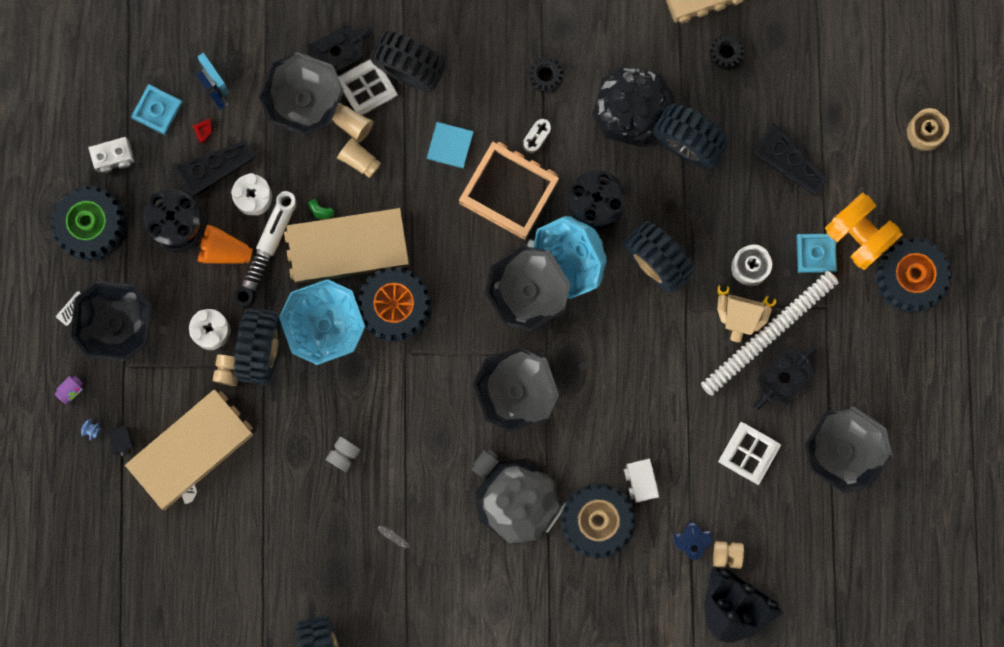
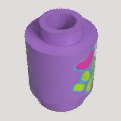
(69, 389)

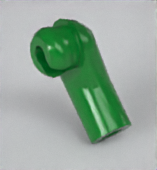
(320, 212)

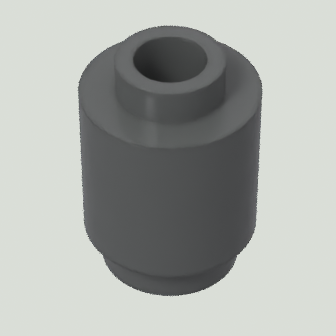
(485, 463)

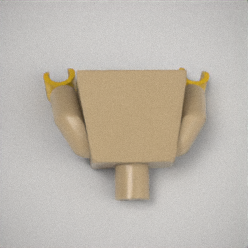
(742, 314)

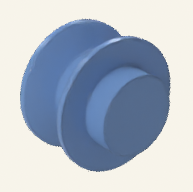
(90, 429)

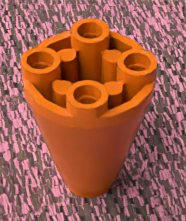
(222, 248)

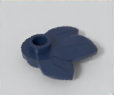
(692, 538)

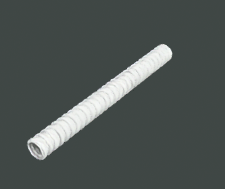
(769, 333)

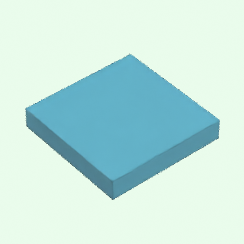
(213, 74)
(156, 109)
(450, 145)
(816, 253)

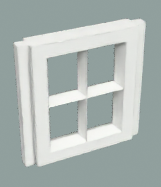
(375, 101)
(764, 462)

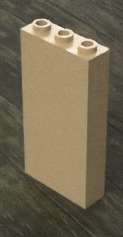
(346, 246)
(189, 449)

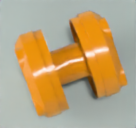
(854, 221)

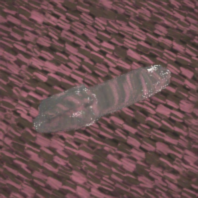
(389, 534)

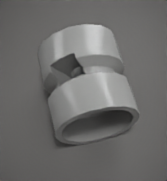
(343, 454)

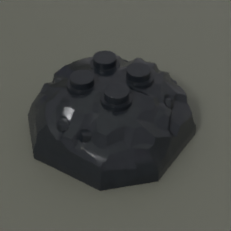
(631, 105)

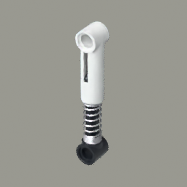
(266, 247)

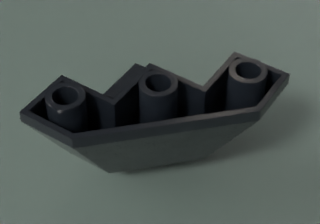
(736, 607)

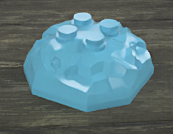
(576, 251)
(322, 322)

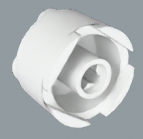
(248, 204)
(762, 265)
(205, 319)

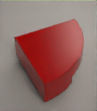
(203, 130)

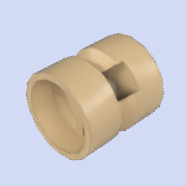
(225, 371)
(728, 554)

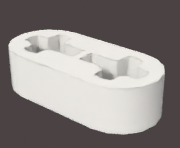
(540, 138)

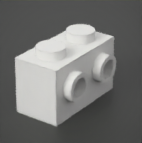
(111, 155)
(641, 481)

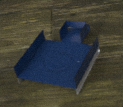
(207, 82)

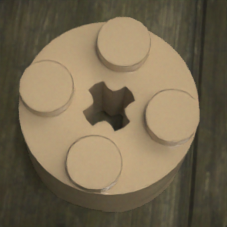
(933, 121)

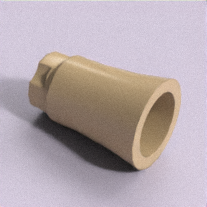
(352, 122)
(358, 158)

